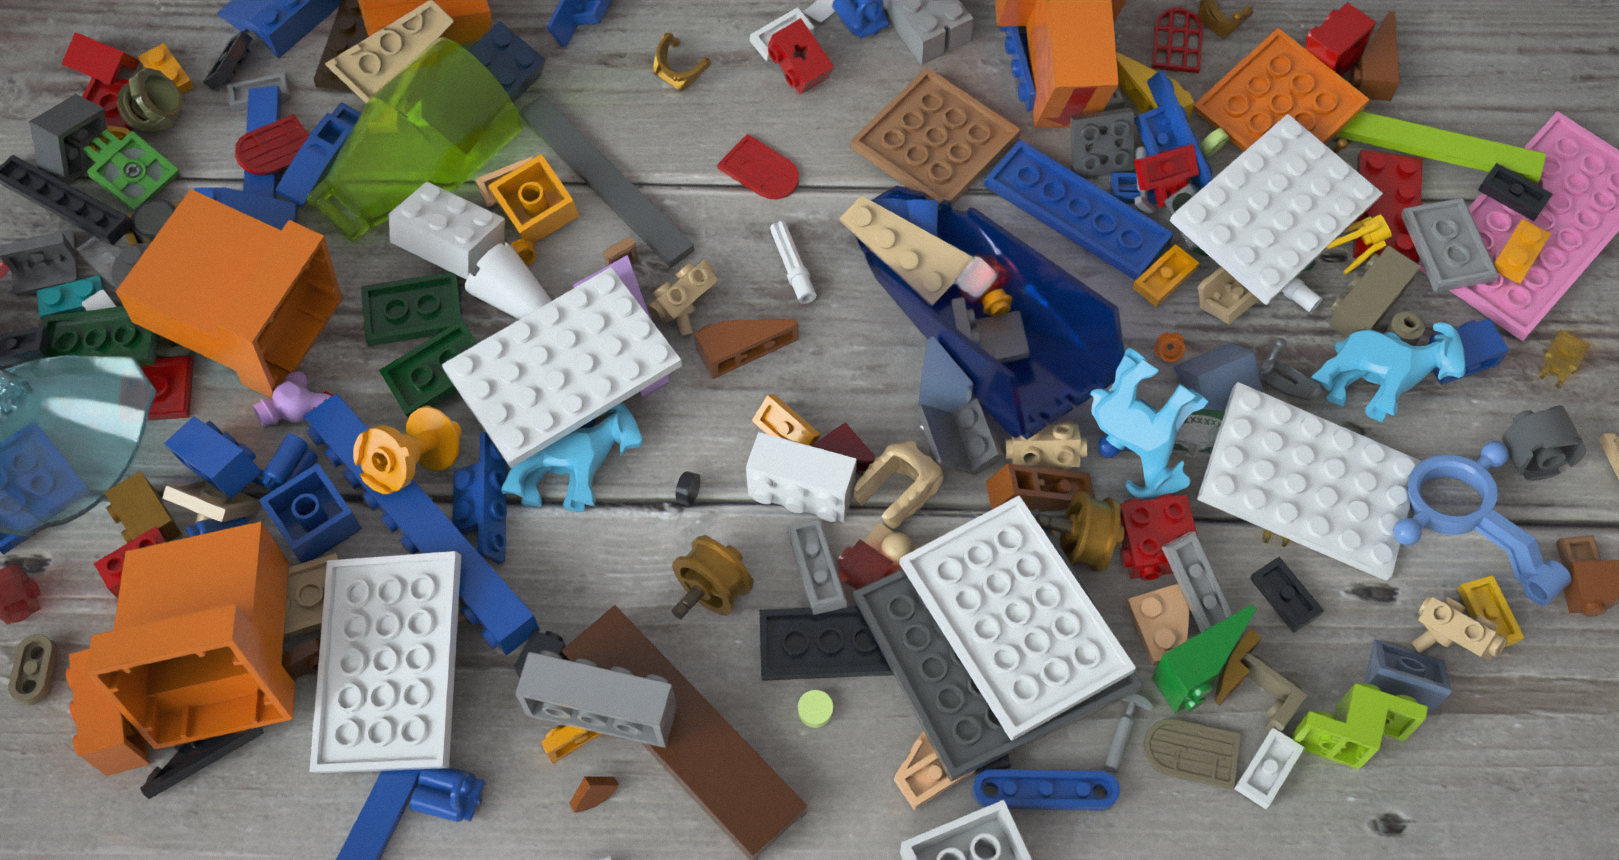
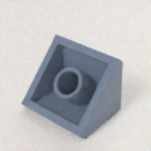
(1218, 371)
(943, 381)
(1409, 674)

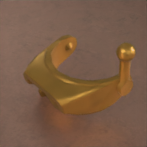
(1217, 21)
(663, 70)

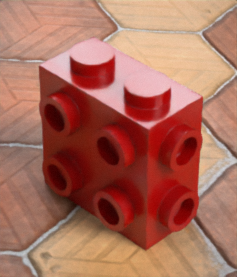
(1148, 528)

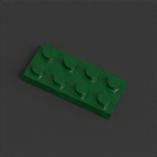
(100, 334)

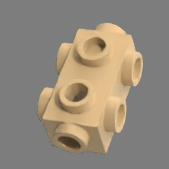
(676, 299)
(1053, 447)
(1449, 624)

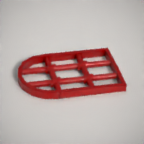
(1184, 48)

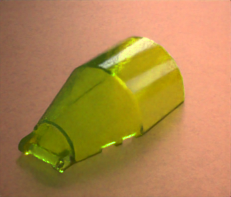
(422, 126)

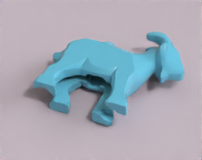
(1389, 363)
(1144, 428)
(575, 455)

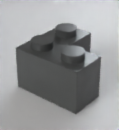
(62, 135)

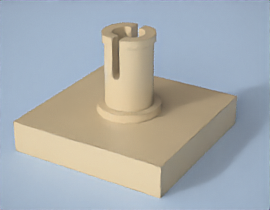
(210, 502)

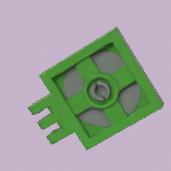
(129, 168)

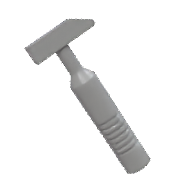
(1141, 201)
(1123, 731)

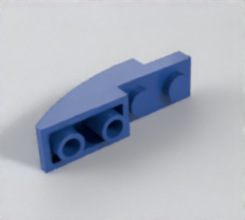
(317, 154)

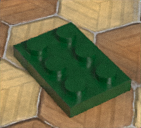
(410, 308)
(418, 375)

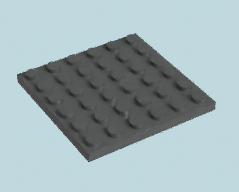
(939, 686)

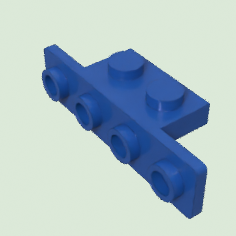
(572, 14)
(1018, 46)
(1168, 126)
(480, 503)

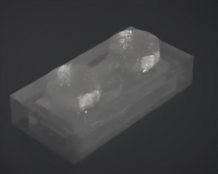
(100, 257)

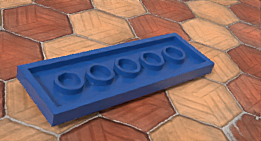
(1078, 209)

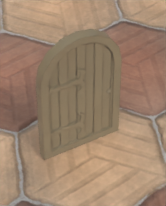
(1193, 752)

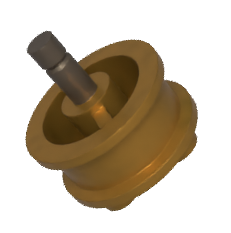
(1088, 530)
(711, 577)

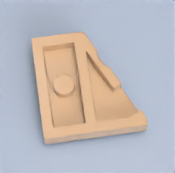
(1160, 620)
(922, 774)

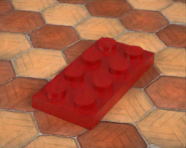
(1401, 186)

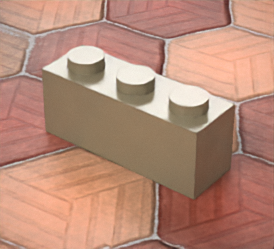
(1374, 292)

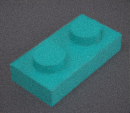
(68, 296)

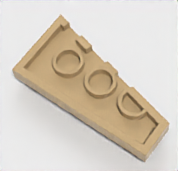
(389, 50)
(911, 252)

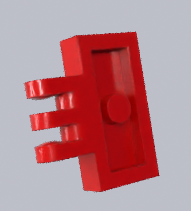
(1166, 171)

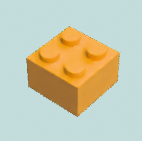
(534, 200)

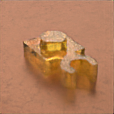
(1563, 356)

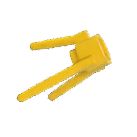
(1372, 231)

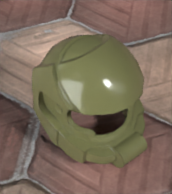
(149, 101)

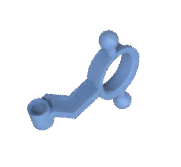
(1540, 579)

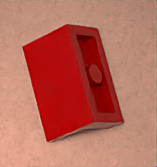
(97, 59)

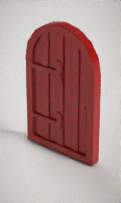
(271, 146)
(760, 169)

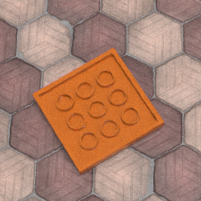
(1275, 82)

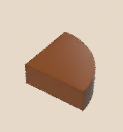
(592, 792)

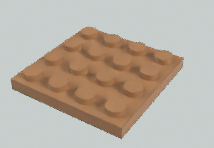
(935, 138)

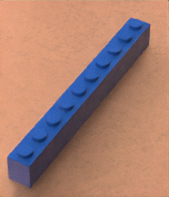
(426, 530)

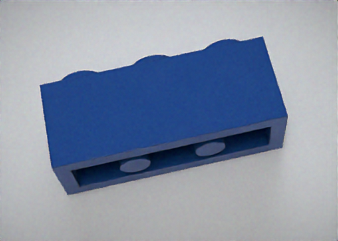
(214, 456)

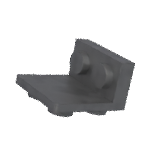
(998, 334)
(961, 438)

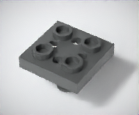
(1098, 134)

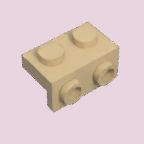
(1224, 296)

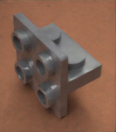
(41, 261)

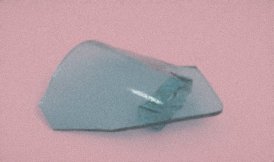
(66, 436)

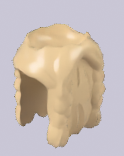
(906, 460)

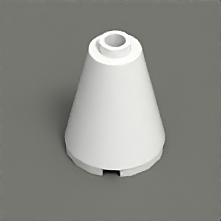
(507, 283)

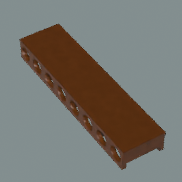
(702, 748)

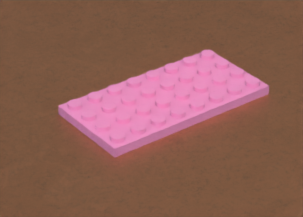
(1579, 216)

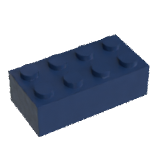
(509, 59)

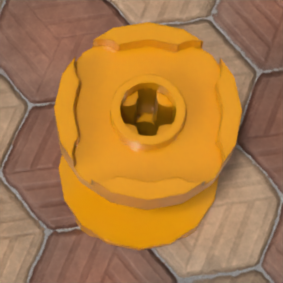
(391, 457)

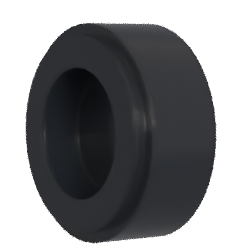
(687, 488)

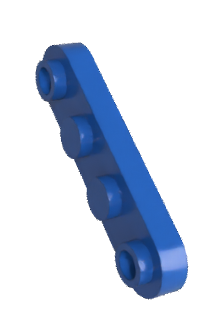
(1047, 789)

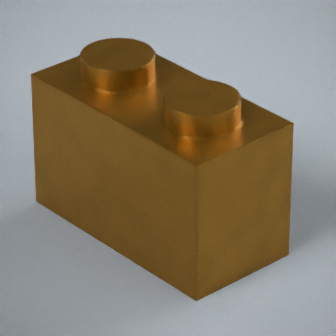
(140, 508)

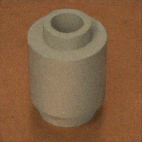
(1407, 326)

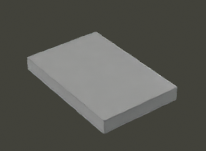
(1449, 245)

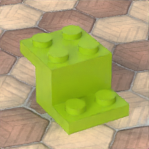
(1359, 724)

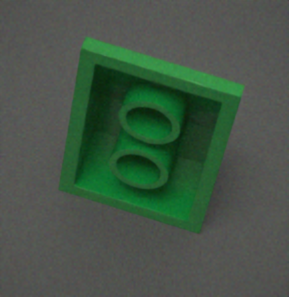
(1190, 669)

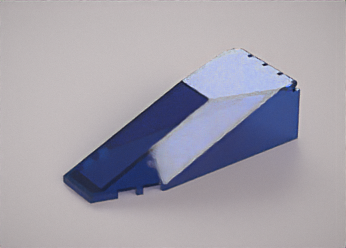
(1067, 325)

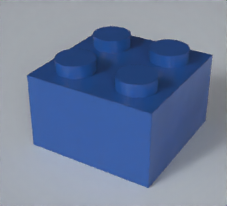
(310, 514)

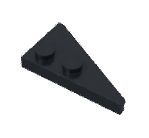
(193, 757)

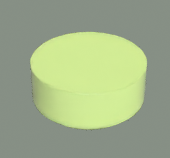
(1213, 142)
(815, 708)

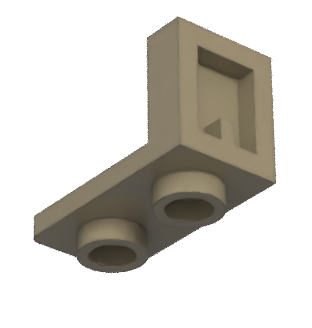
(1286, 690)

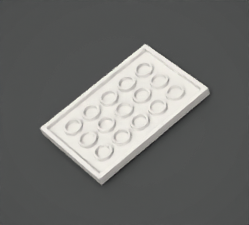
(1275, 208)
(561, 366)
(1309, 480)
(1016, 617)
(386, 663)

